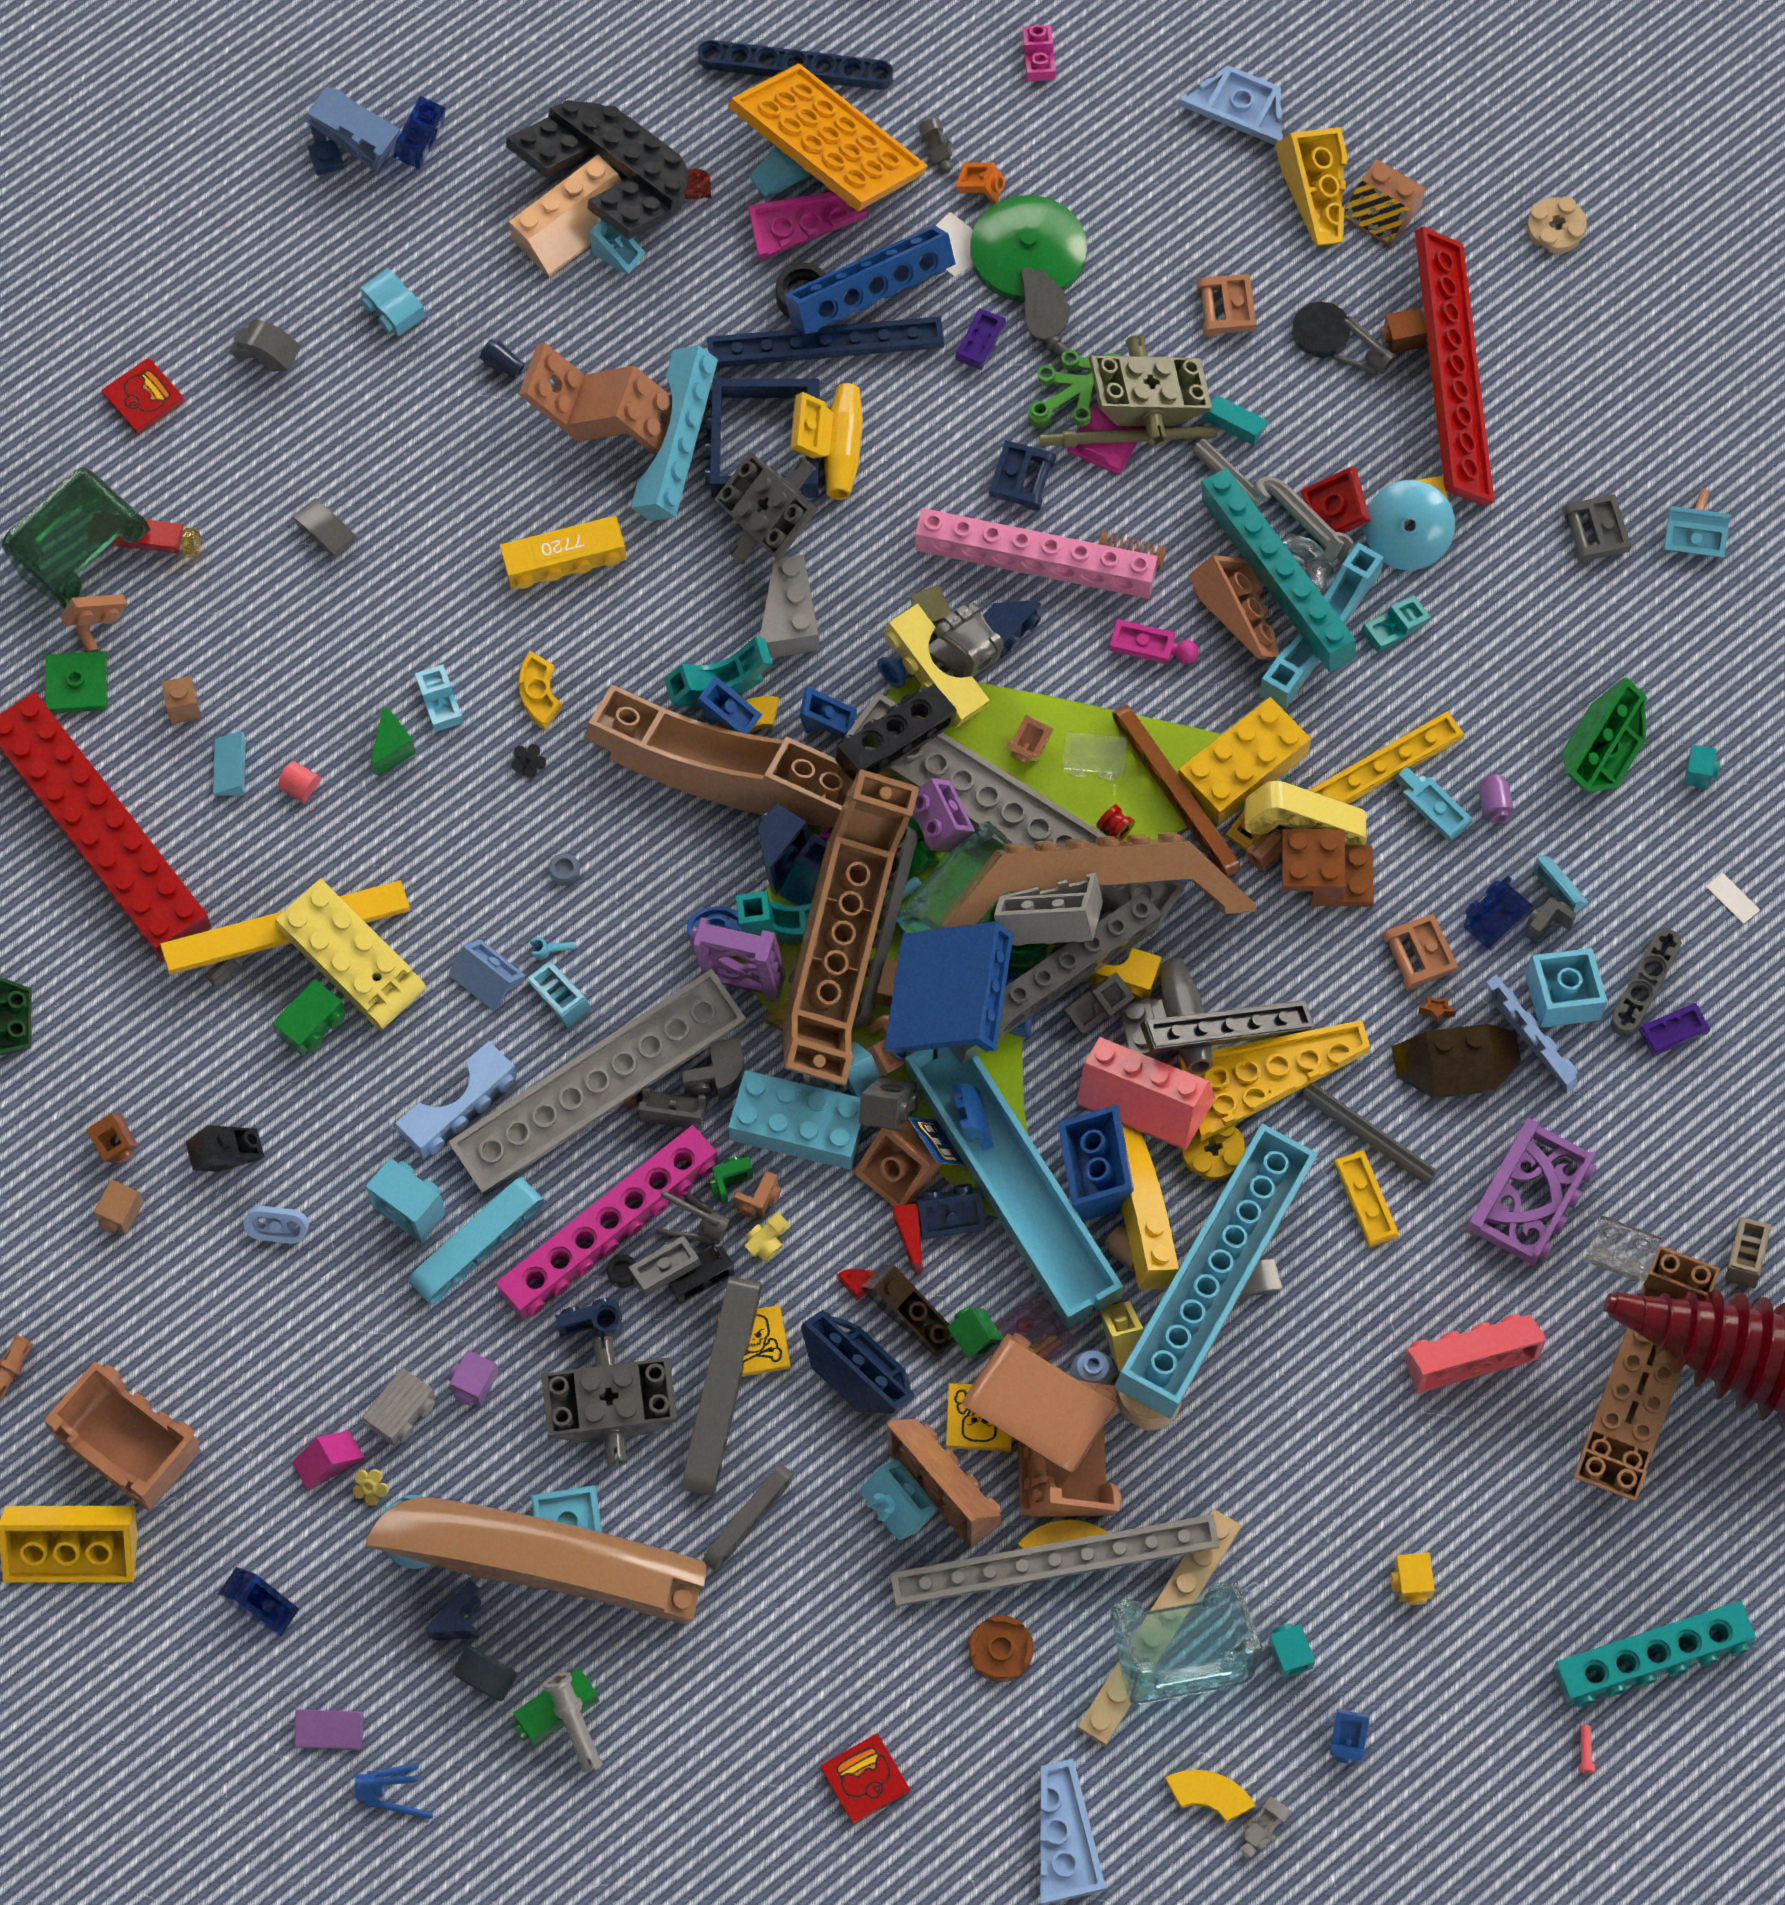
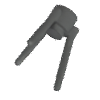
(1378, 357)
(712, 1224)

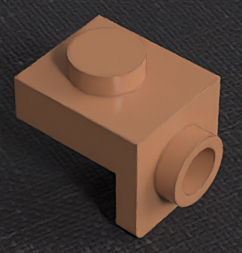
(1030, 739)
(766, 1194)

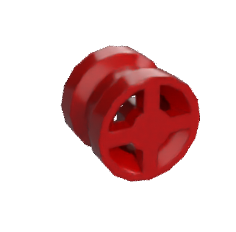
(1115, 823)

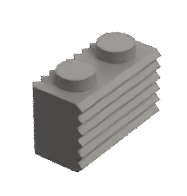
(399, 1407)

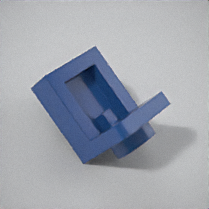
(1349, 1736)

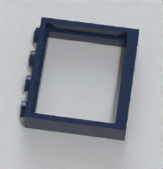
(752, 389)

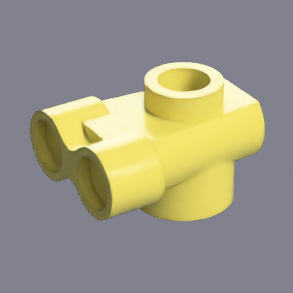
(764, 1240)

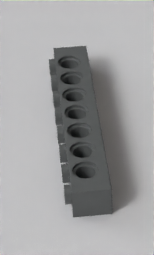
(1071, 966)

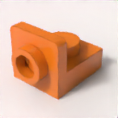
(981, 178)

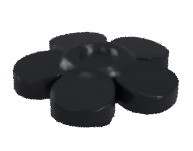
(528, 760)

